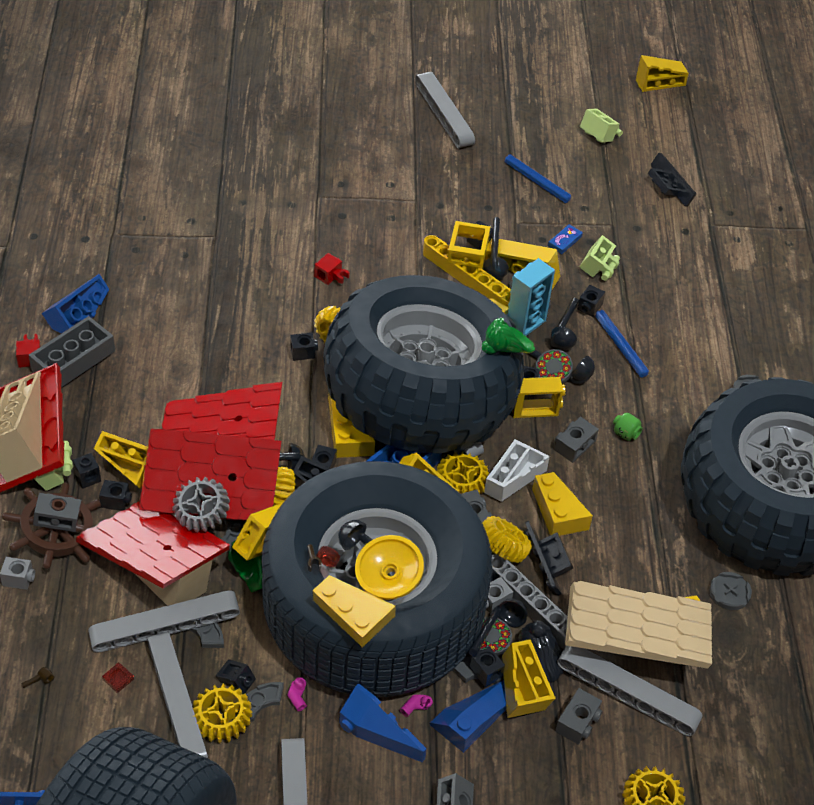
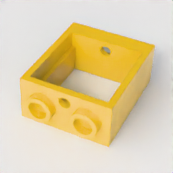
(458, 254)
(539, 407)
(257, 524)

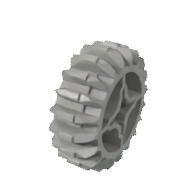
(190, 502)

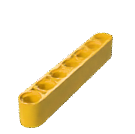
(472, 277)

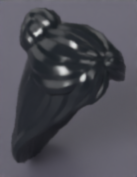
(545, 647)

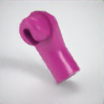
(295, 693)
(416, 702)

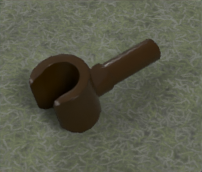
(312, 558)
(43, 674)

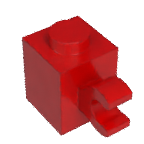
(329, 269)
(24, 348)

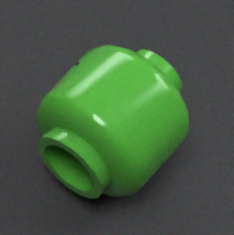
(627, 426)

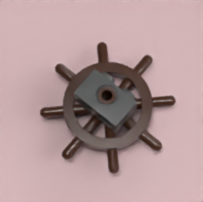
(56, 515)

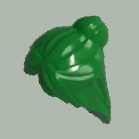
(506, 339)
(249, 570)

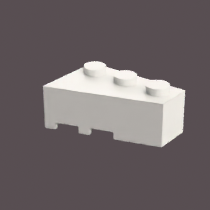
(515, 470)

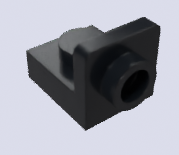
(236, 674)

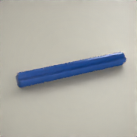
(538, 178)
(621, 343)

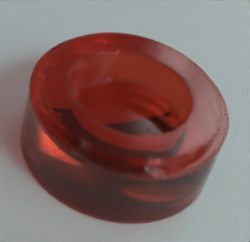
(328, 556)

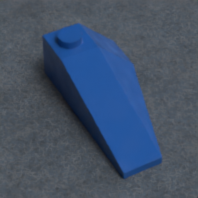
(77, 305)
(471, 717)
(369, 722)

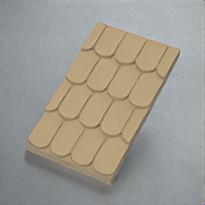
(639, 624)

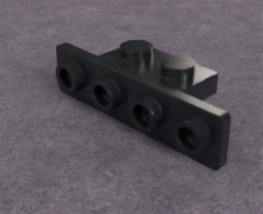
(670, 180)
(552, 556)

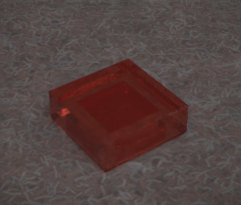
(118, 677)

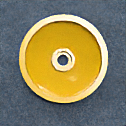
(389, 555)

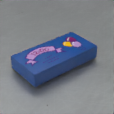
(565, 239)

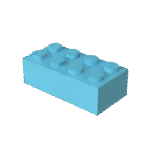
(531, 296)

